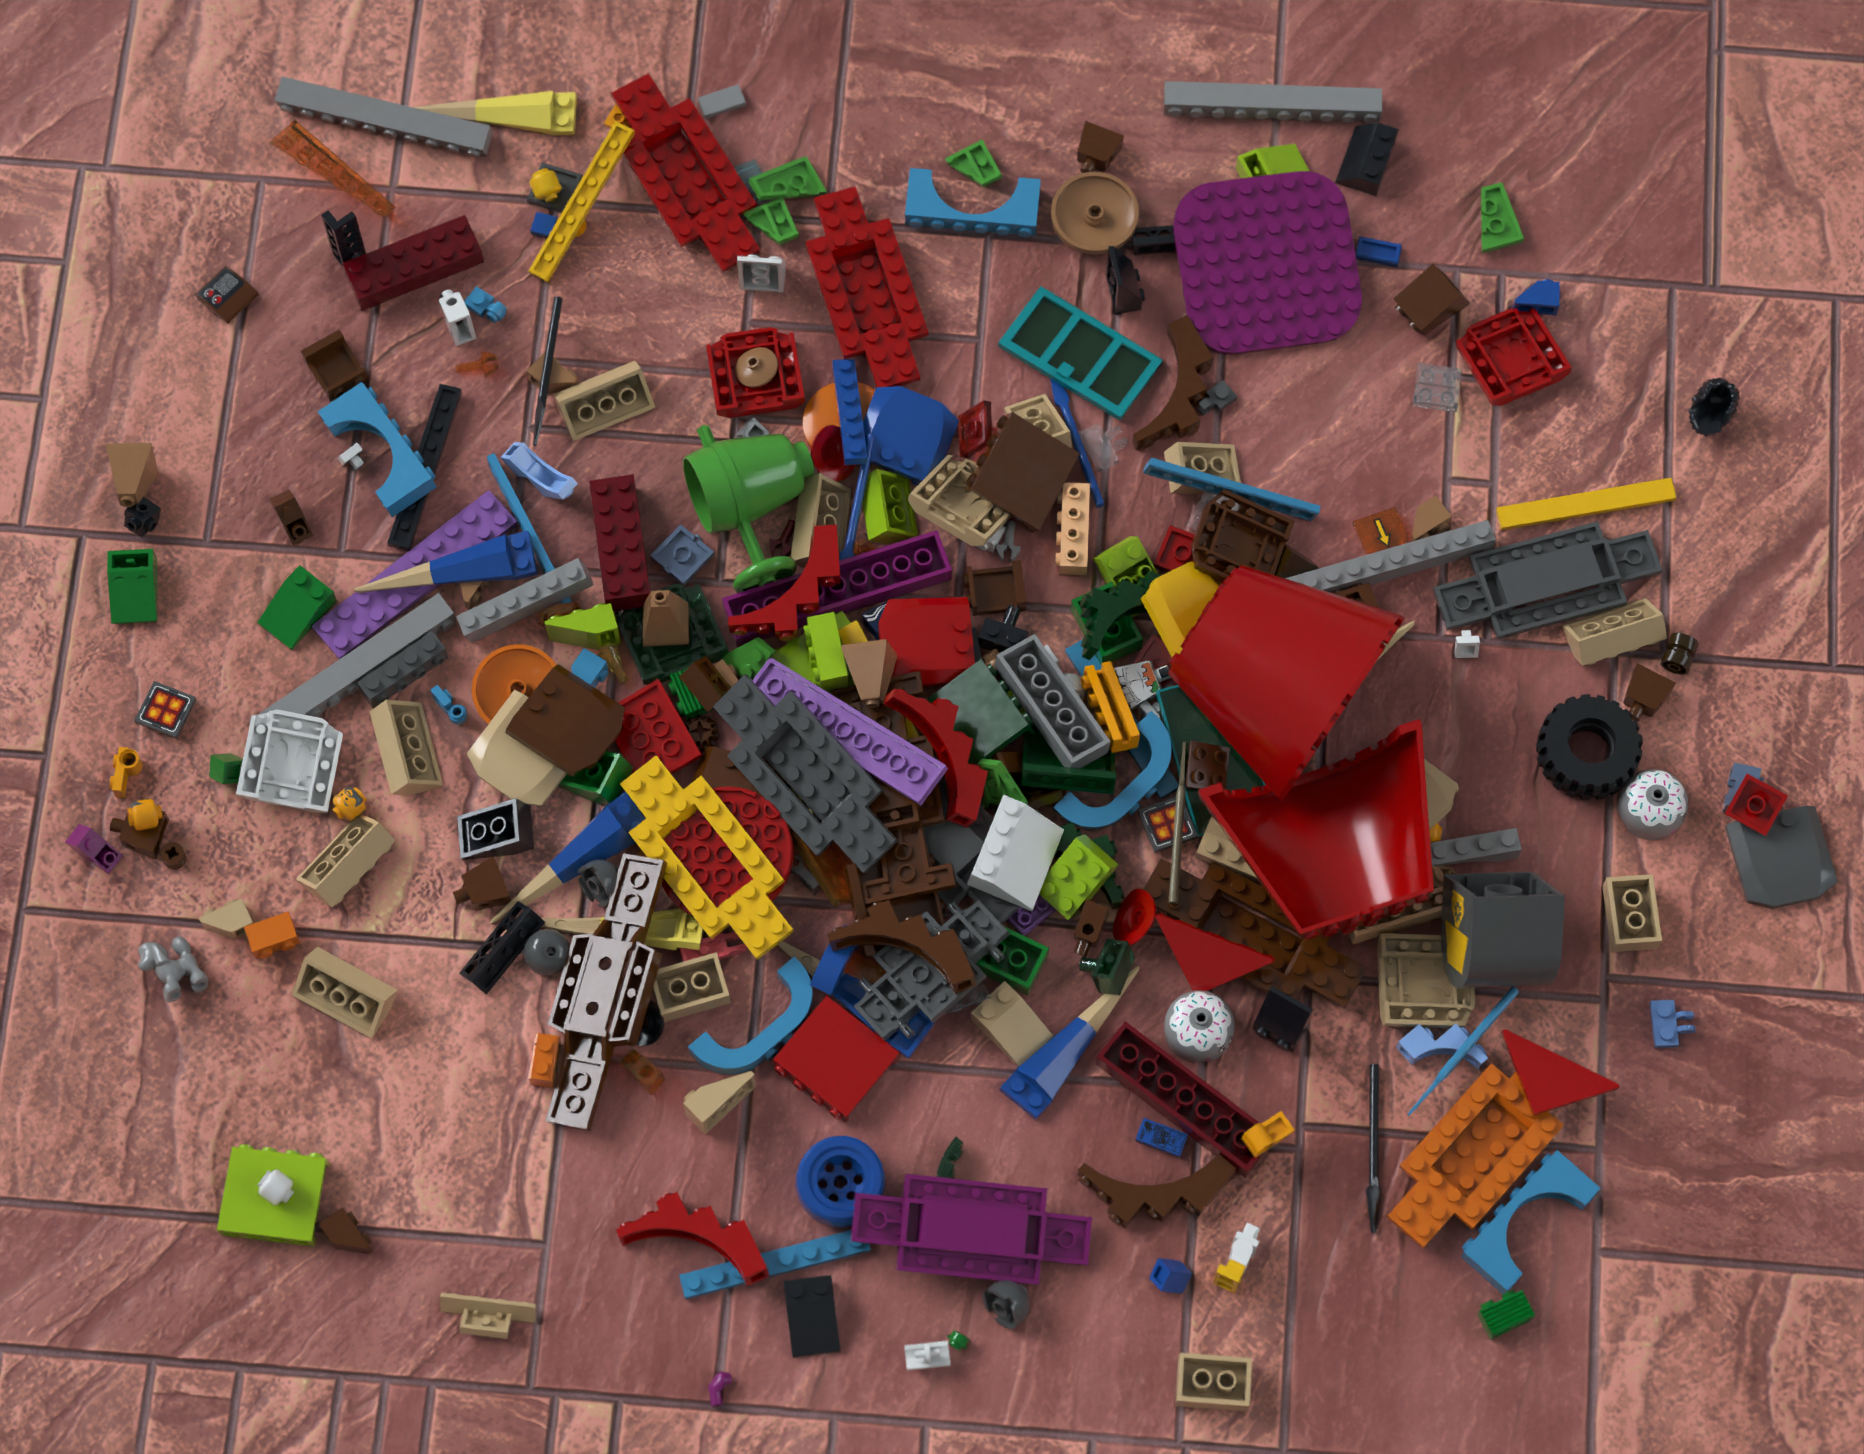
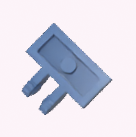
(1665, 1025)

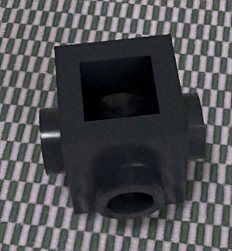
(142, 517)

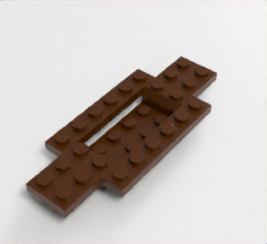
(1297, 961)

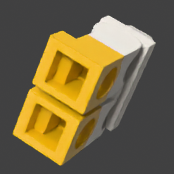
(1243, 1249)

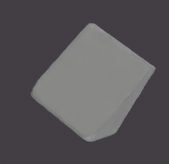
(751, 428)

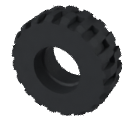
(1595, 716)

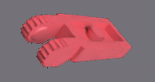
(717, 944)

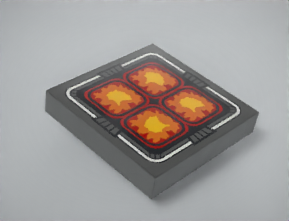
(165, 710)
(1159, 824)

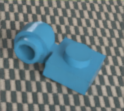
(481, 302)
(444, 700)

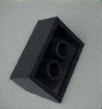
(1367, 157)

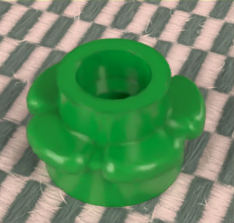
(958, 1340)

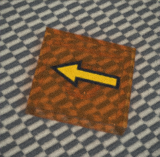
(1380, 531)

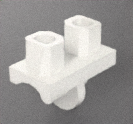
(927, 1355)

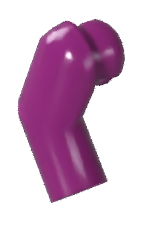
(716, 1385)

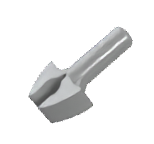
(1008, 543)

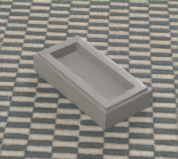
(721, 101)

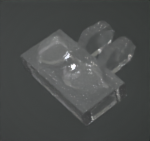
(1099, 447)

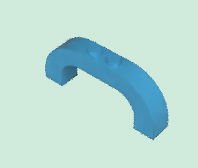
(1144, 785)
(768, 1042)

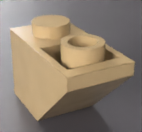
(227, 920)

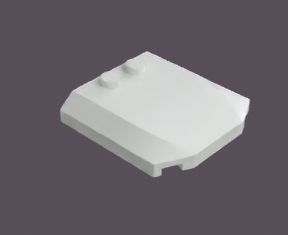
(290, 761)

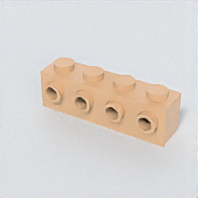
(1074, 528)

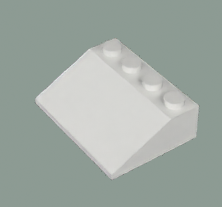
(1016, 854)

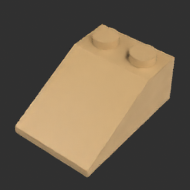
(1043, 415)
(1204, 457)
(1011, 1024)
(714, 1101)

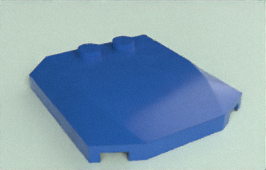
(909, 431)

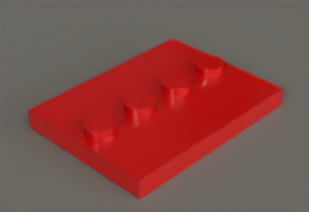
(655, 729)

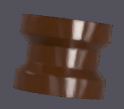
(175, 860)

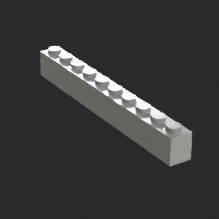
(1272, 101)
(383, 116)
(1402, 559)
(341, 677)

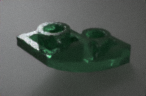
(952, 1153)

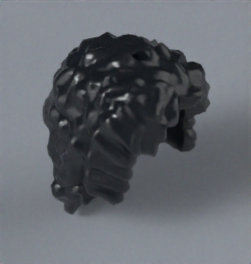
(1713, 406)

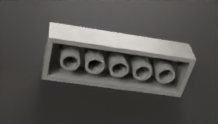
(1052, 703)

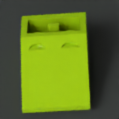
(1270, 161)
(1124, 561)
(585, 628)

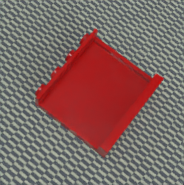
(835, 1059)

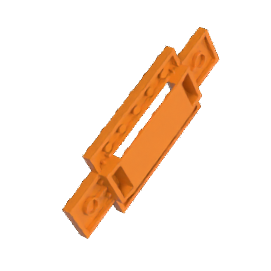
(1479, 1163)

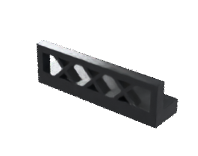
(338, 238)
(1153, 243)
(504, 948)

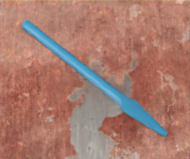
(1469, 1043)

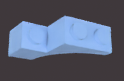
(544, 477)
(1421, 1043)

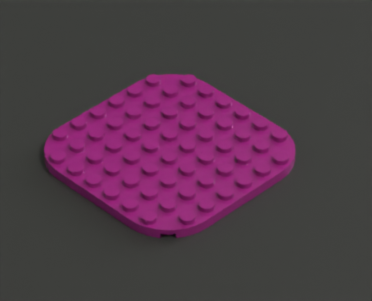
(1267, 262)

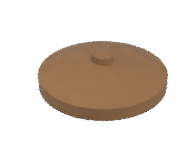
(1094, 212)

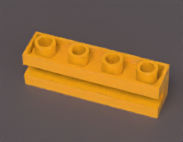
(1110, 707)

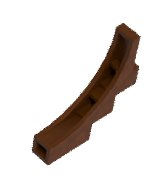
(1178, 414)
(883, 928)
(1159, 1200)

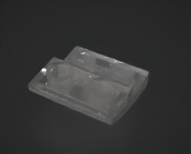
(1437, 387)

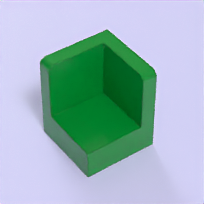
(225, 768)

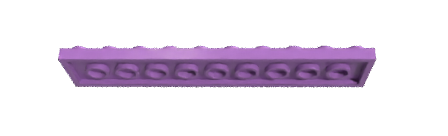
(369, 612)
(870, 744)

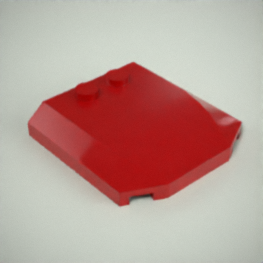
(1512, 355)
(779, 394)
(929, 637)

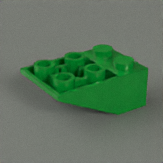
(132, 585)

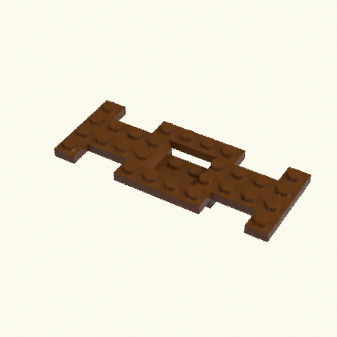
(907, 862)

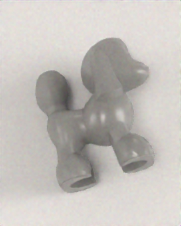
(170, 971)

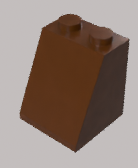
(1430, 300)

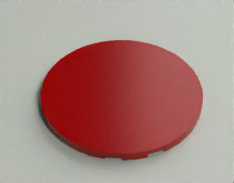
(714, 863)

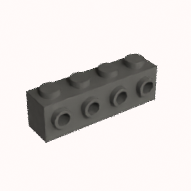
(403, 670)

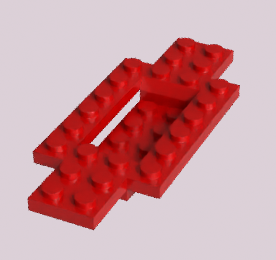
(678, 179)
(858, 292)

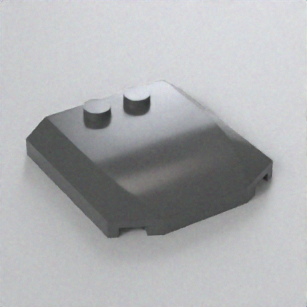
(1787, 863)

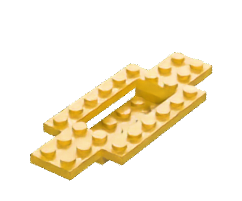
(667, 805)

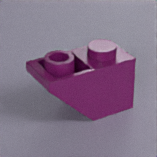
(93, 848)

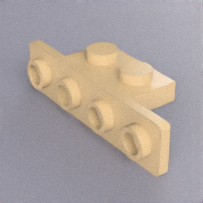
(487, 1315)

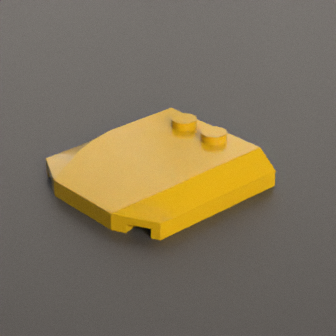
(1177, 602)

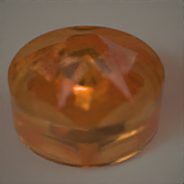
(863, 546)

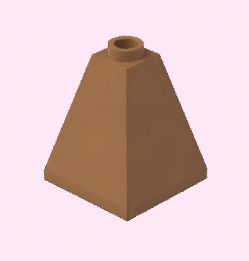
(132, 470)
(665, 619)
(871, 669)

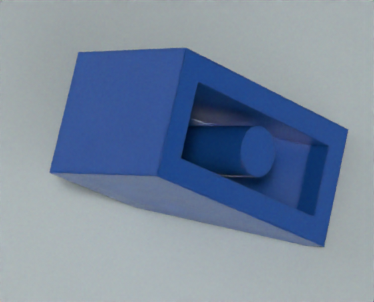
(1542, 296)

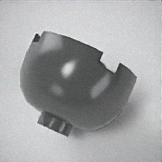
(598, 880)
(536, 952)
(1008, 1301)

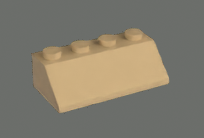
(604, 400)
(819, 504)
(1615, 631)
(406, 747)
(1219, 849)
(346, 860)
(344, 992)

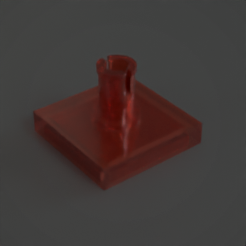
(975, 429)

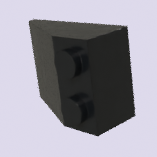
(1123, 282)
(496, 830)
(1282, 1019)
(811, 1316)

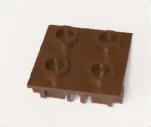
(1206, 765)

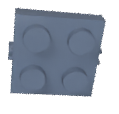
(682, 555)

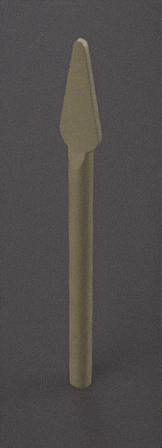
(1178, 833)

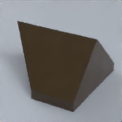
(1293, 563)

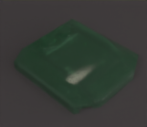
(661, 661)

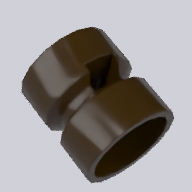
(1679, 653)

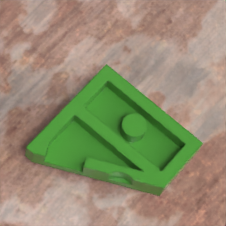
(975, 164)
(773, 221)
(749, 657)
(999, 782)

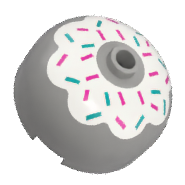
(1652, 816)
(1197, 1039)

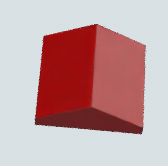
(1756, 804)

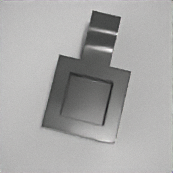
(1219, 397)
(805, 876)

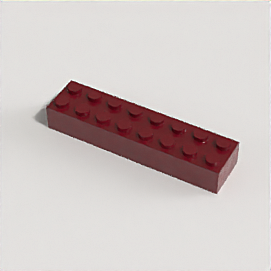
(1179, 1096)

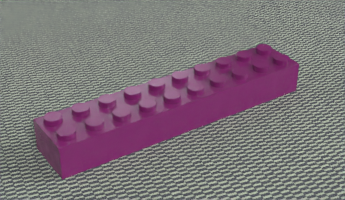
(863, 581)

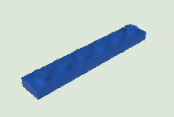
(849, 412)

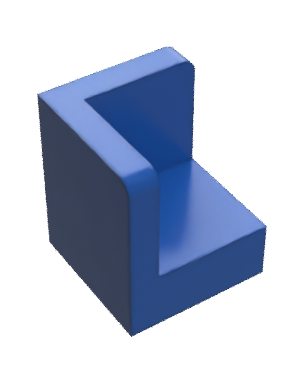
(1170, 1275)

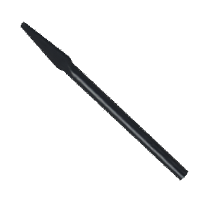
(547, 366)
(1373, 1191)

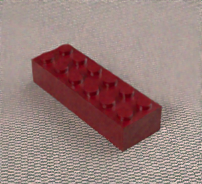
(413, 262)
(620, 542)

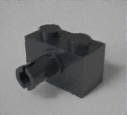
(1002, 634)

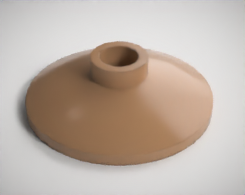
(761, 372)

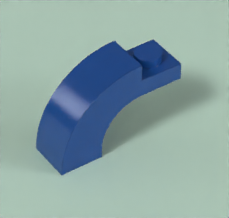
(832, 968)

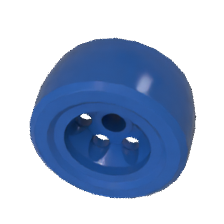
(811, 1170)

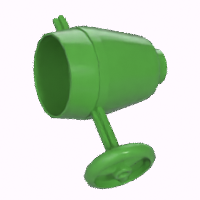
(741, 482)

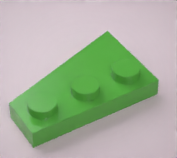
(788, 181)
(1498, 220)

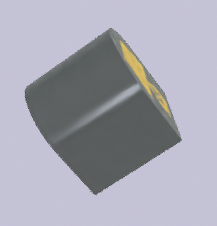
(1501, 929)

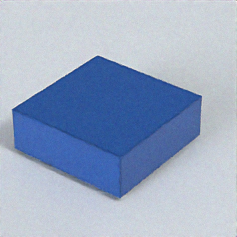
(543, 224)

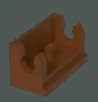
(705, 683)

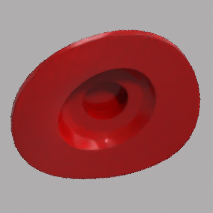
(828, 454)
(1134, 917)

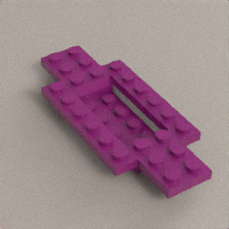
(971, 1220)

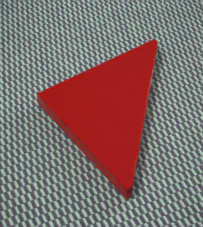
(1207, 957)
(1551, 1079)

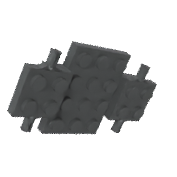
(916, 984)

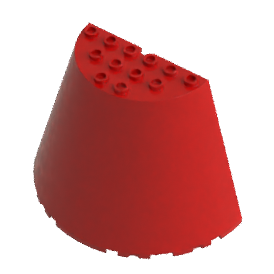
(1278, 667)
(1343, 839)

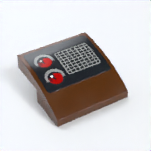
(226, 294)

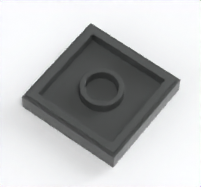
(569, 181)

